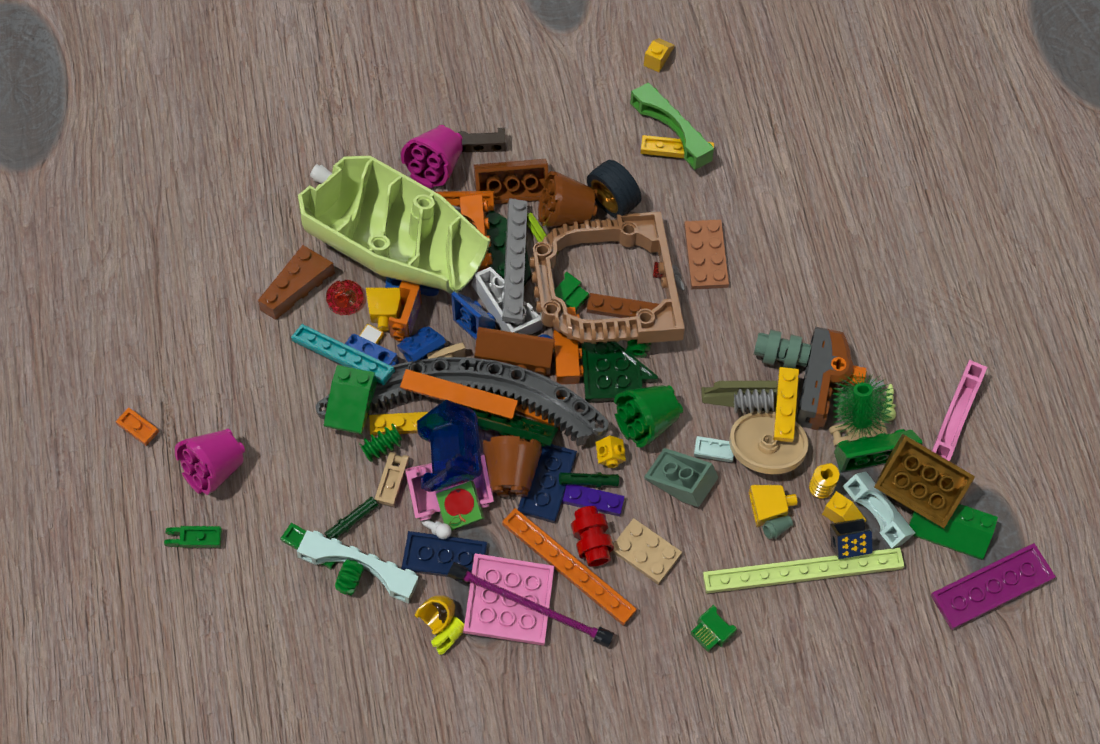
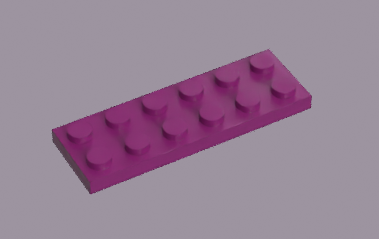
(992, 586)

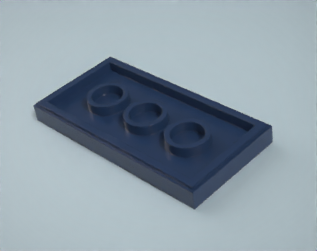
(545, 492)
(435, 556)

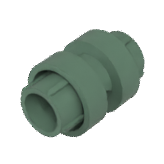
(796, 353)

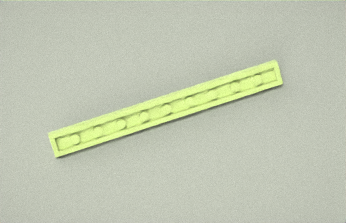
(801, 570)

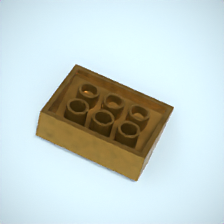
(923, 481)

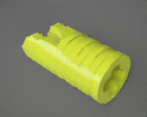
(448, 636)

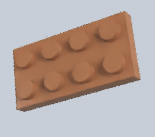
(706, 254)

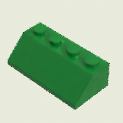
(869, 453)
(966, 531)

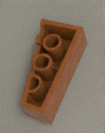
(294, 282)

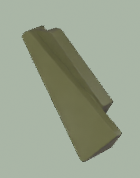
(723, 391)

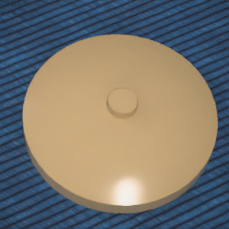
(754, 444)

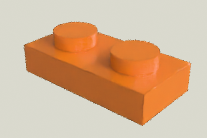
(137, 426)

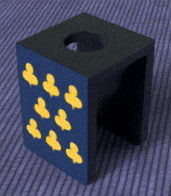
(850, 538)

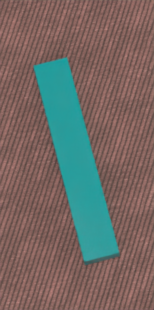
(341, 353)

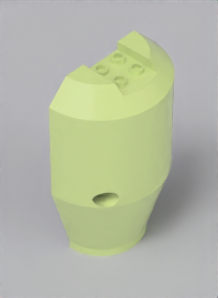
(393, 225)

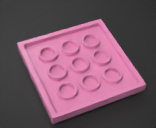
(502, 618)

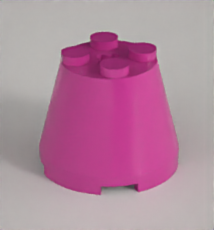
(432, 156)
(209, 459)

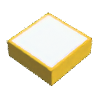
(372, 334)

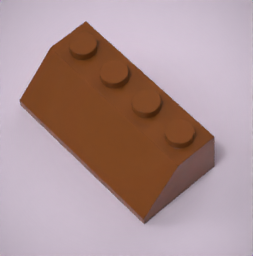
(512, 179)
(516, 349)

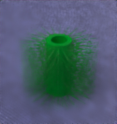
(862, 405)

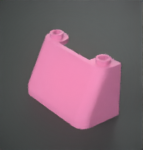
(426, 502)

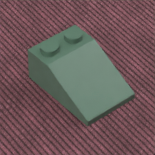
(682, 476)

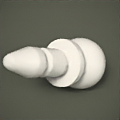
(440, 529)

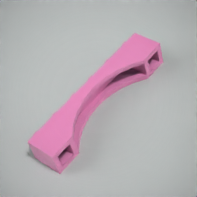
(958, 409)

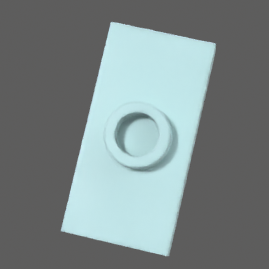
(713, 449)

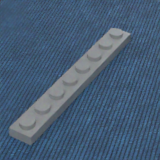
(514, 261)

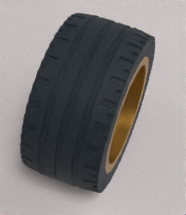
(615, 188)

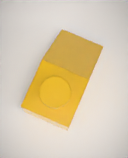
(657, 54)
(841, 509)

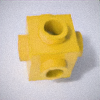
(610, 451)

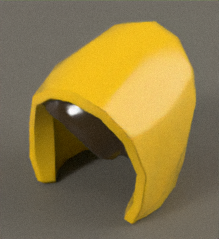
(437, 612)

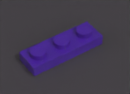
(584, 496)

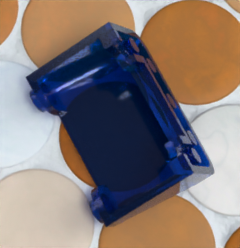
(453, 443)

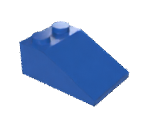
(470, 315)

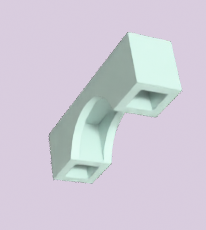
(892, 524)

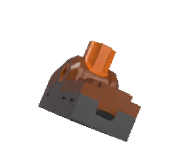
(826, 363)

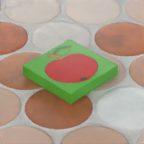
(460, 505)

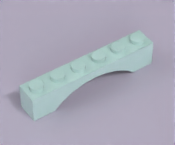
(318, 550)

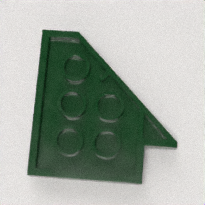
(497, 233)
(611, 370)

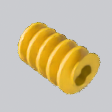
(824, 480)

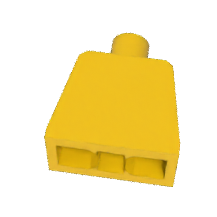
(382, 305)
(769, 502)

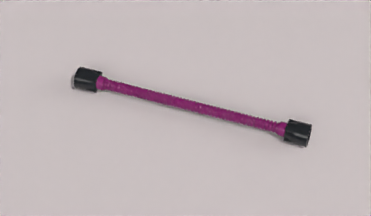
(601, 635)

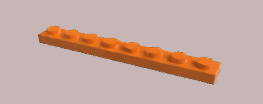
(569, 566)

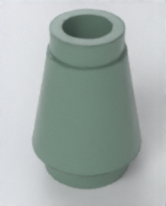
(775, 527)

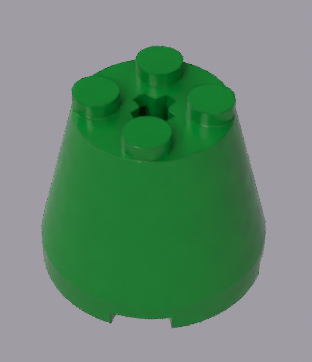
(646, 413)

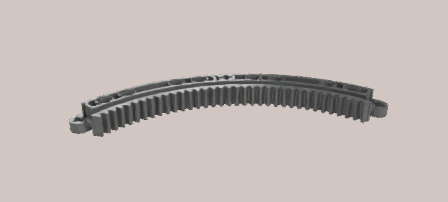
(530, 390)

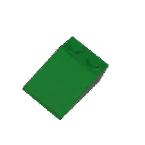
(350, 399)

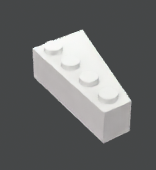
(490, 289)

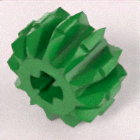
(349, 577)

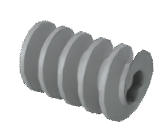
(753, 401)

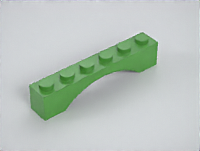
(651, 103)

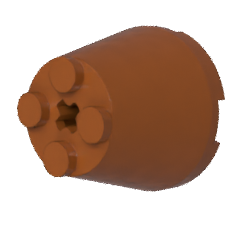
(565, 201)
(511, 464)

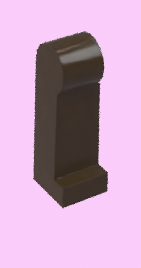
(484, 141)

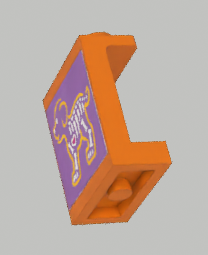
(411, 298)

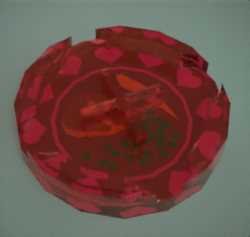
(344, 297)

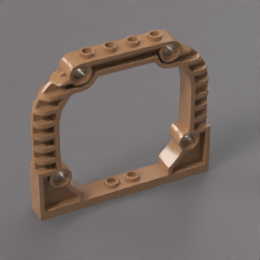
(648, 325)

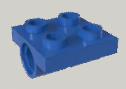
(421, 344)

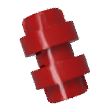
(590, 529)

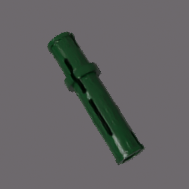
(589, 479)
(351, 519)

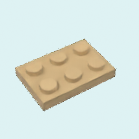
(646, 551)

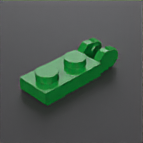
(194, 537)

